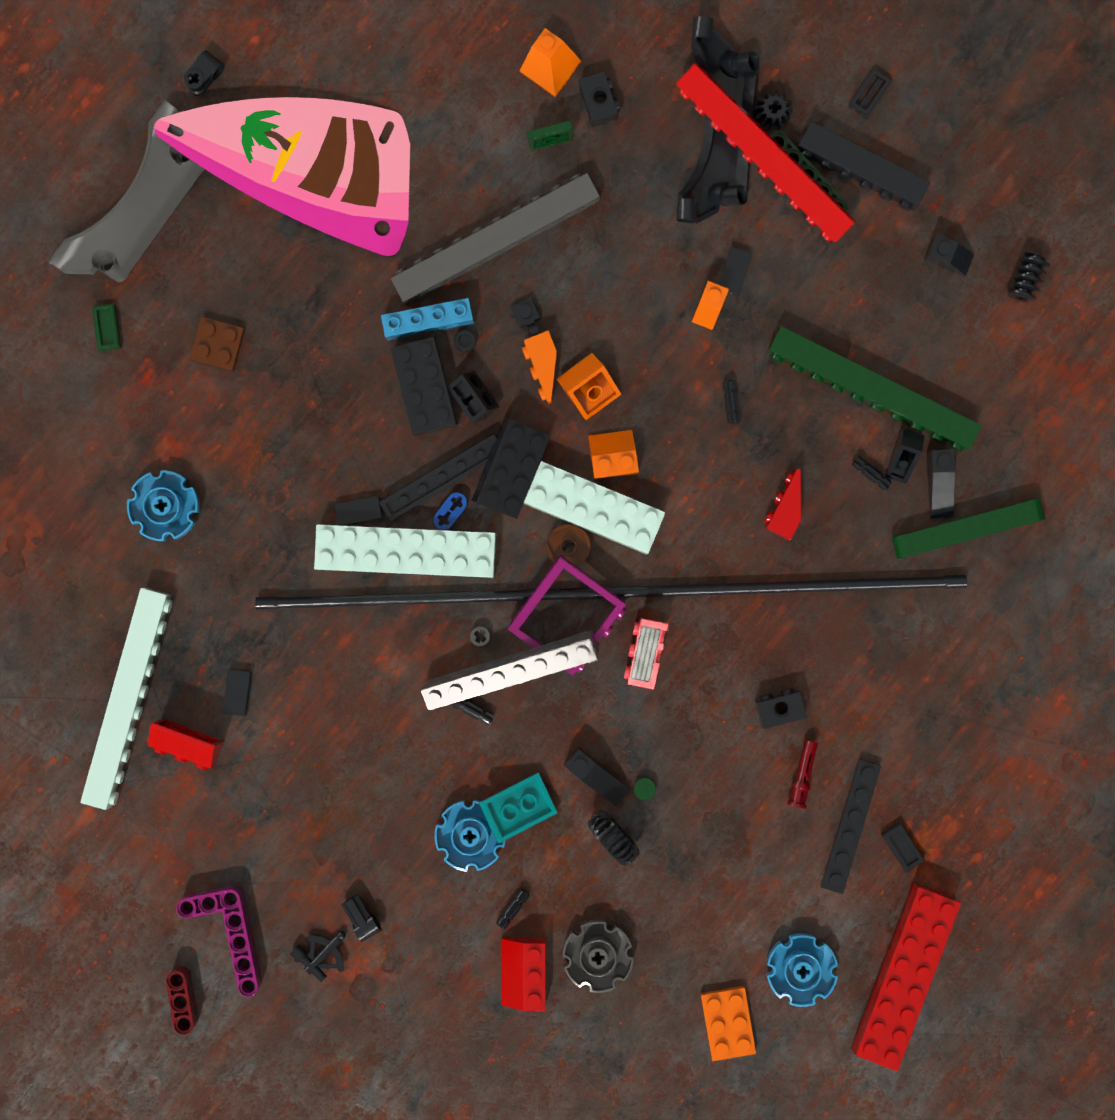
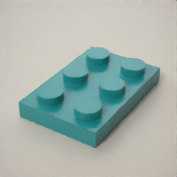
(518, 808)

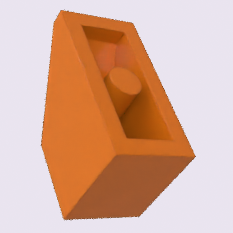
(710, 305)

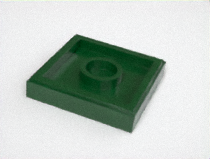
(550, 135)

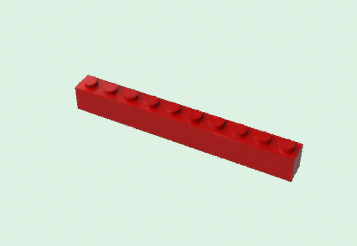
(766, 153)

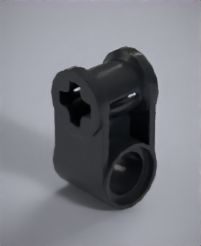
(205, 70)

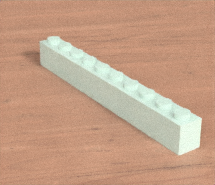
(126, 698)

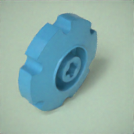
(151, 493)
(459, 849)
(815, 979)

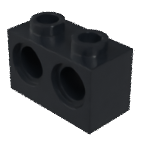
(473, 396)

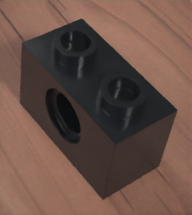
(599, 112)
(794, 708)

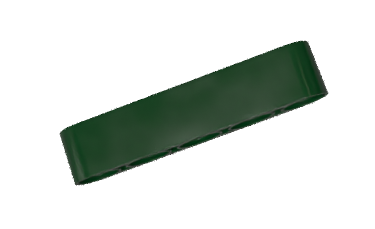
(792, 150)

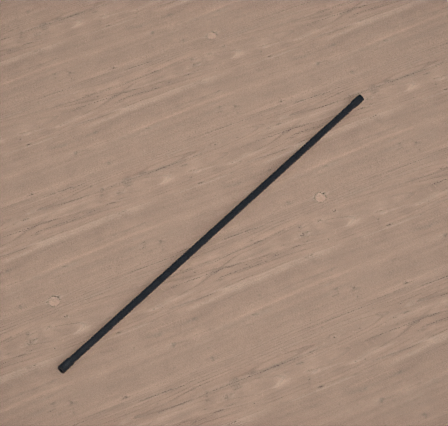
(947, 582)

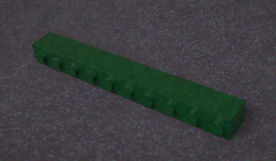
(874, 389)

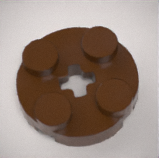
(572, 534)

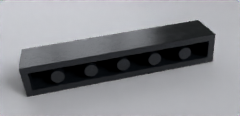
(863, 167)

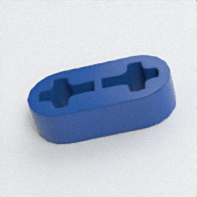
(454, 514)

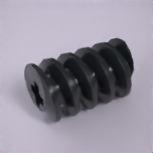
(1028, 277)

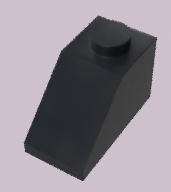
(949, 255)
(905, 455)

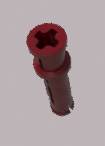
(801, 785)

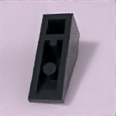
(941, 482)
(596, 776)

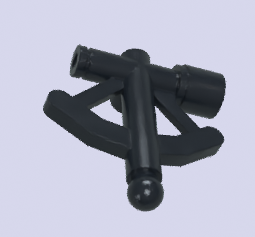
(313, 964)

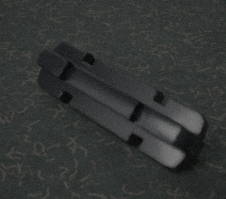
(731, 401)
(871, 473)
(474, 711)
(512, 908)

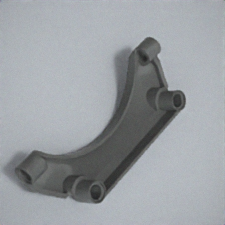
(133, 223)

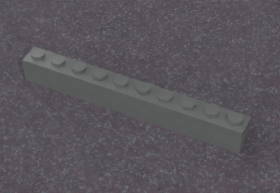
(496, 238)

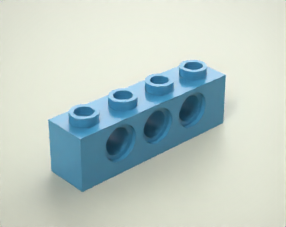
(427, 319)

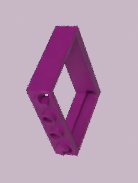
(560, 564)

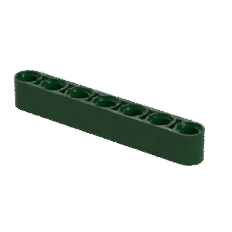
(968, 528)

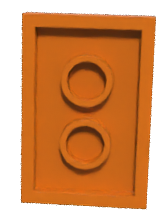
(728, 1023)

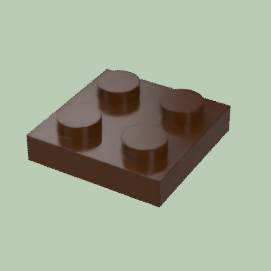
(217, 344)

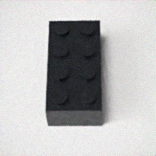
(423, 386)
(510, 468)

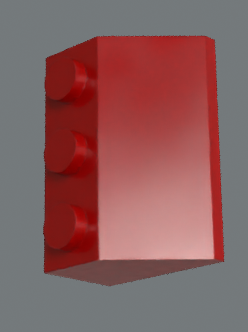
(184, 744)
(523, 973)

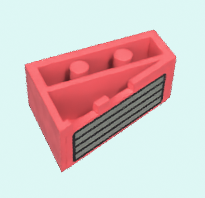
(645, 653)

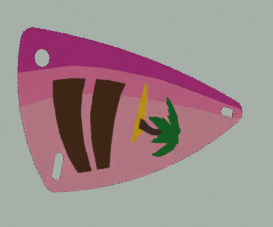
(307, 161)

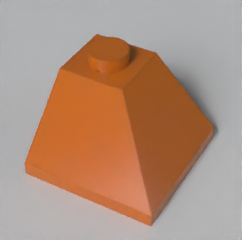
(550, 63)

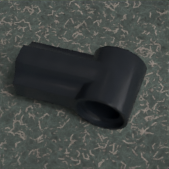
(364, 924)

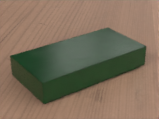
(106, 327)

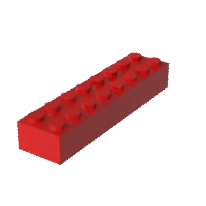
(905, 977)

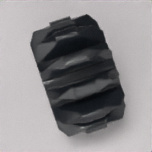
(773, 101)

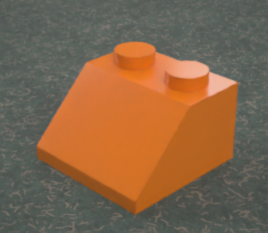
(589, 386)
(613, 454)

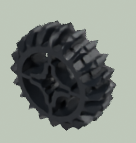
(613, 838)

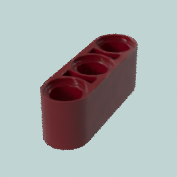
(179, 1010)

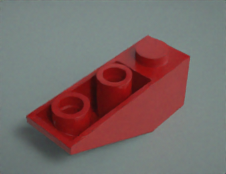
(787, 513)

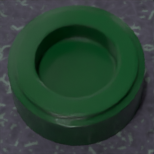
(644, 788)

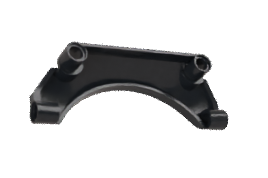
(721, 169)

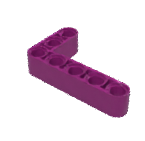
(233, 930)

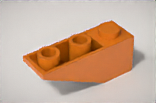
(543, 357)

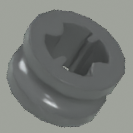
(473, 637)

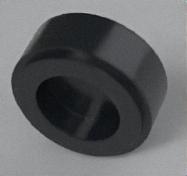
(465, 341)

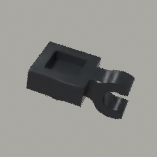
(526, 316)

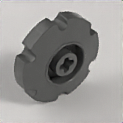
(582, 964)

